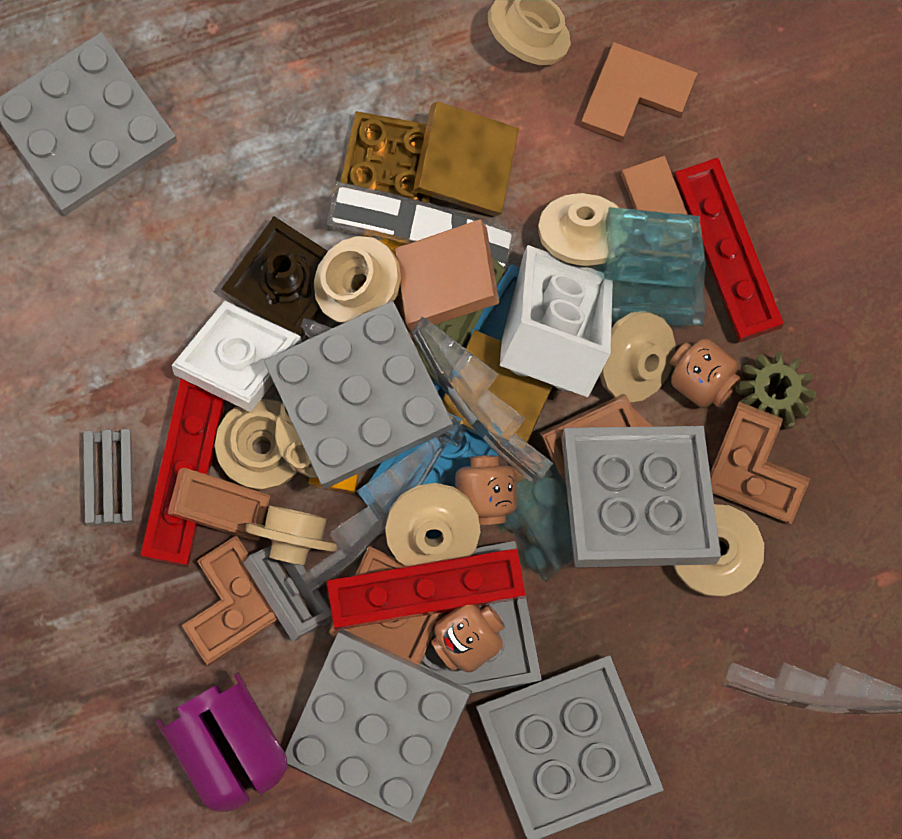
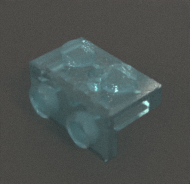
(653, 247)
(672, 303)
(543, 524)

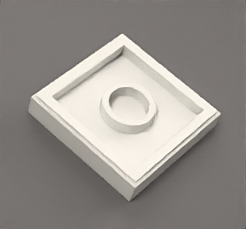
(231, 354)

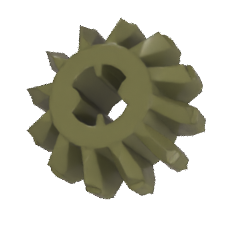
(777, 373)

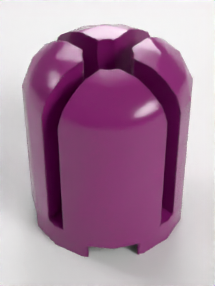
(203, 756)

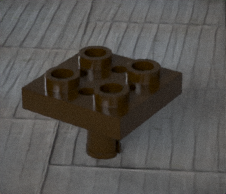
(283, 274)

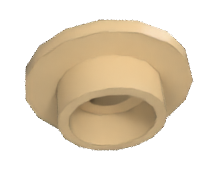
(530, 29)
(576, 229)
(344, 270)
(639, 356)
(236, 444)
(426, 509)
(292, 534)
(735, 568)

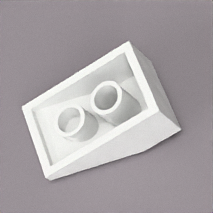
(558, 323)

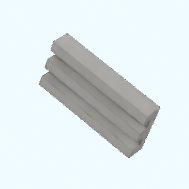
(107, 439)
(284, 597)

